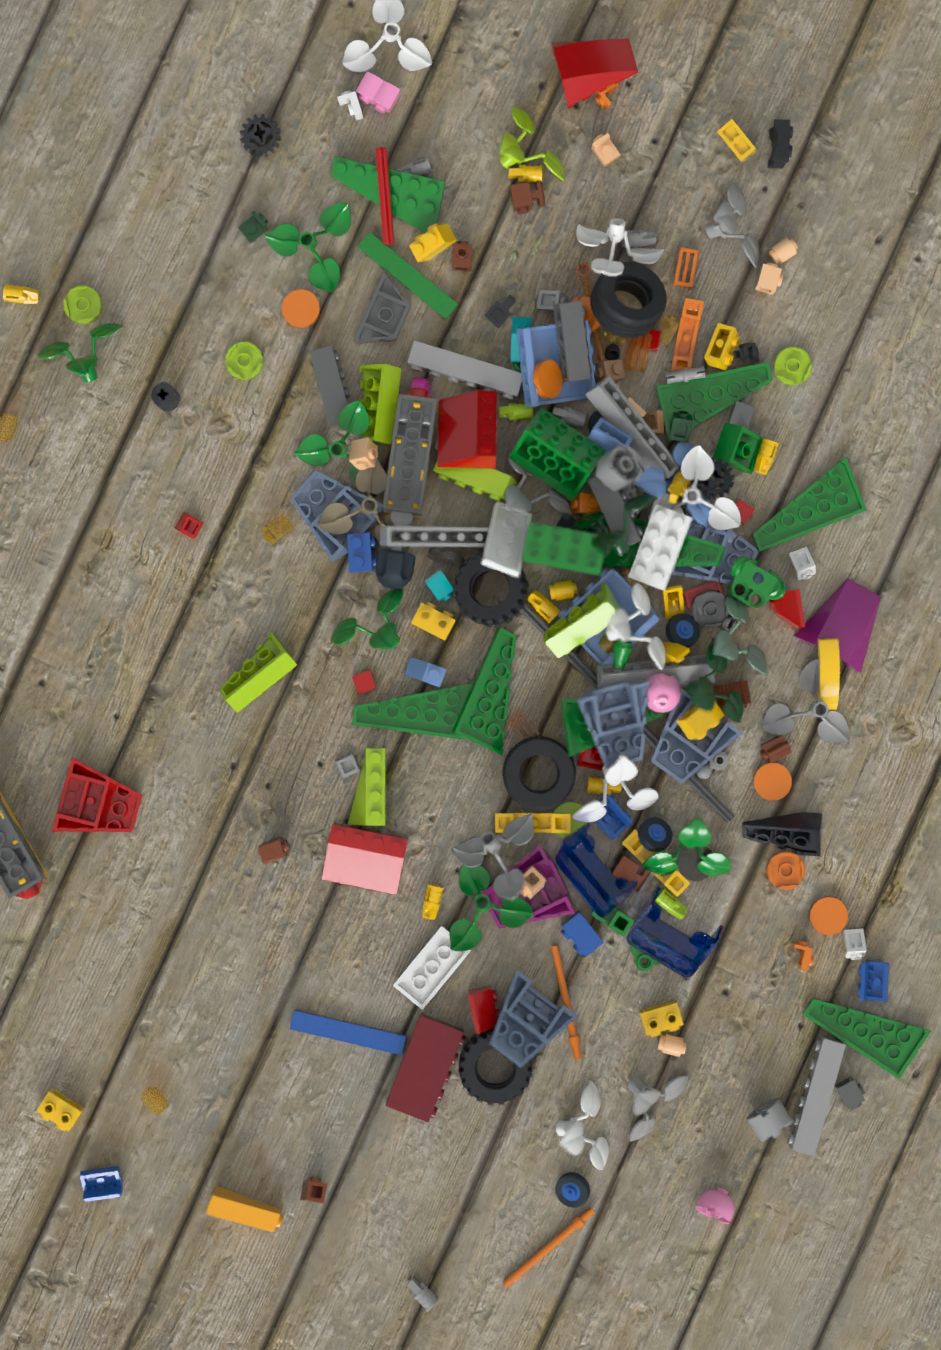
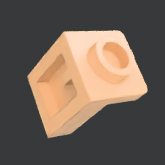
(605, 149)

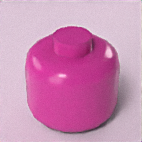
(422, 383)

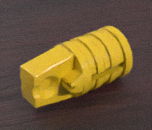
(526, 173)
(20, 294)
(765, 456)
(678, 487)
(543, 606)
(595, 786)
(432, 900)

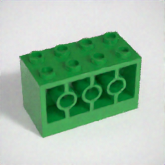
(557, 454)
(562, 549)

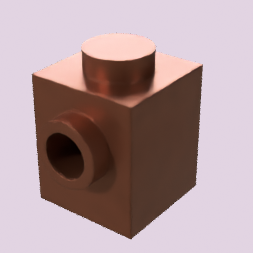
(462, 256)
(313, 1190)

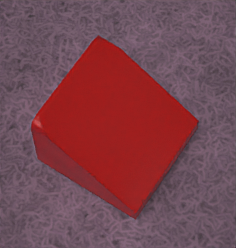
(654, 340)
(188, 525)

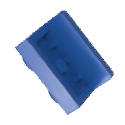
(361, 552)
(615, 818)
(874, 981)
(101, 1183)

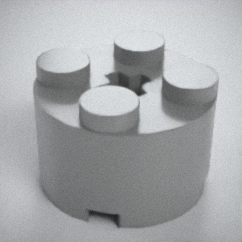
(619, 468)
(769, 1119)

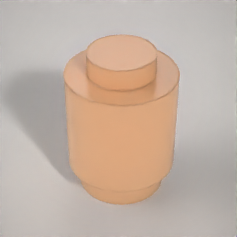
(783, 251)
(672, 1045)

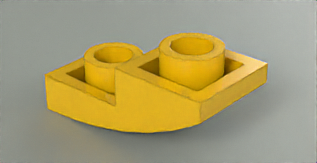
(674, 652)

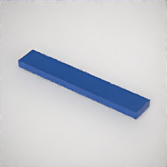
(348, 1032)

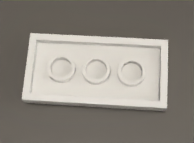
(506, 539)
(660, 547)
(430, 969)

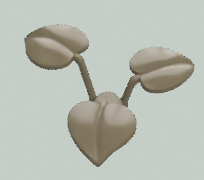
(336, 517)

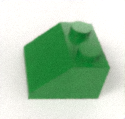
(738, 448)

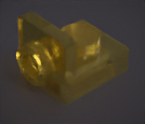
(668, 333)
(277, 529)

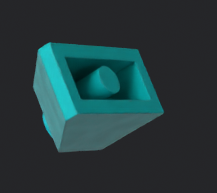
(517, 323)
(440, 586)

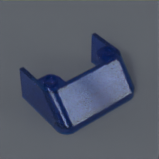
(589, 873)
(668, 944)

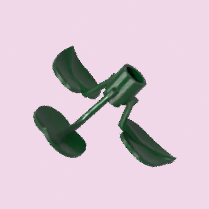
(614, 539)
(702, 690)

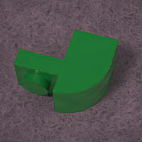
(616, 920)

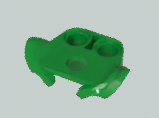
(770, 588)

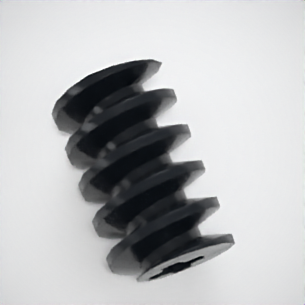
(159, 393)

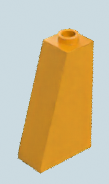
(244, 1210)

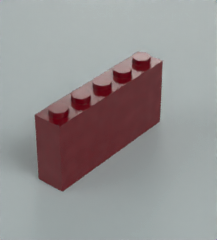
(425, 1068)

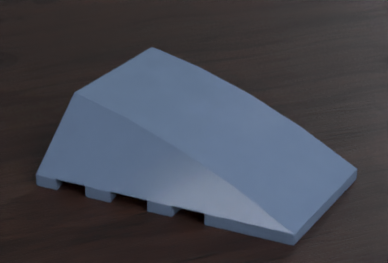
(322, 491)
(734, 547)
(617, 719)
(683, 756)
(527, 1021)

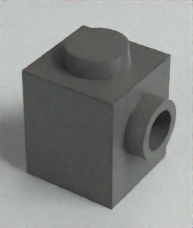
(741, 413)
(850, 1093)

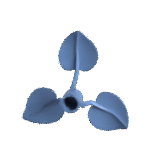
(653, 484)

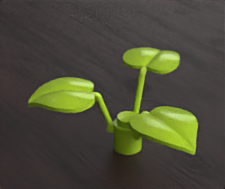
(513, 153)

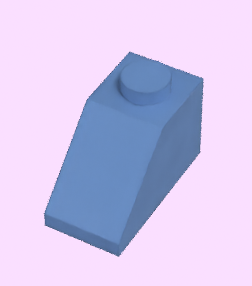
(425, 672)

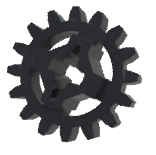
(253, 137)
(721, 481)

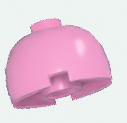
(663, 692)
(716, 1204)

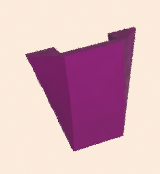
(845, 616)
(550, 901)

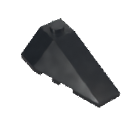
(794, 831)

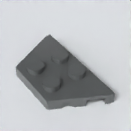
(384, 314)

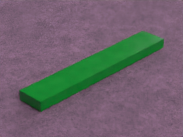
(407, 275)

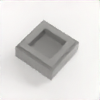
(348, 766)

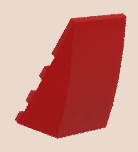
(592, 66)
(95, 802)

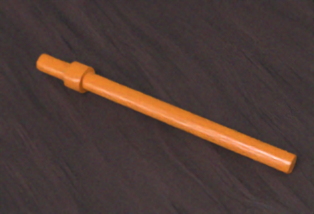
(573, 1038)
(577, 1222)

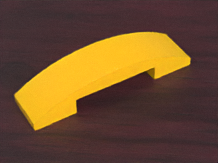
(829, 672)
(542, 822)
(674, 882)

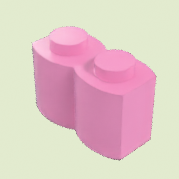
(377, 92)

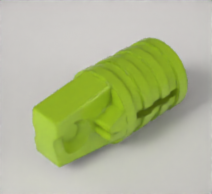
(516, 412)
(671, 904)

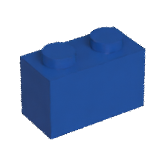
(581, 933)

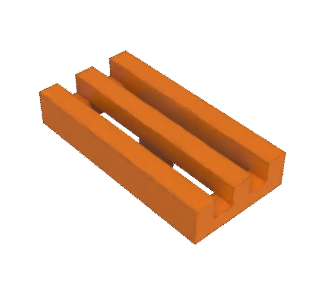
(682, 283)

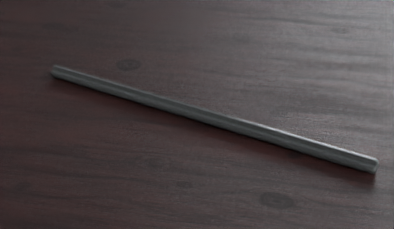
(650, 737)

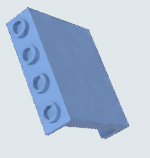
(541, 344)
(623, 595)

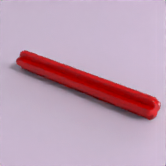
(384, 195)

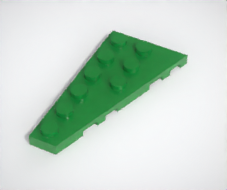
(413, 196)
(710, 394)
(822, 504)
(693, 552)
(488, 699)
(420, 713)
(576, 728)
(880, 1039)

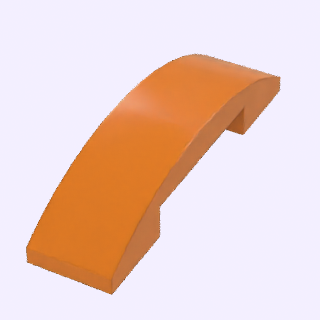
(687, 334)

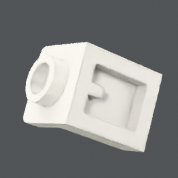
(354, 107)
(803, 563)
(854, 944)

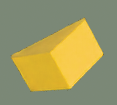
(672, 601)

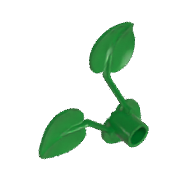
(285, 238)
(86, 365)
(314, 447)
(385, 637)
(692, 835)
(513, 912)

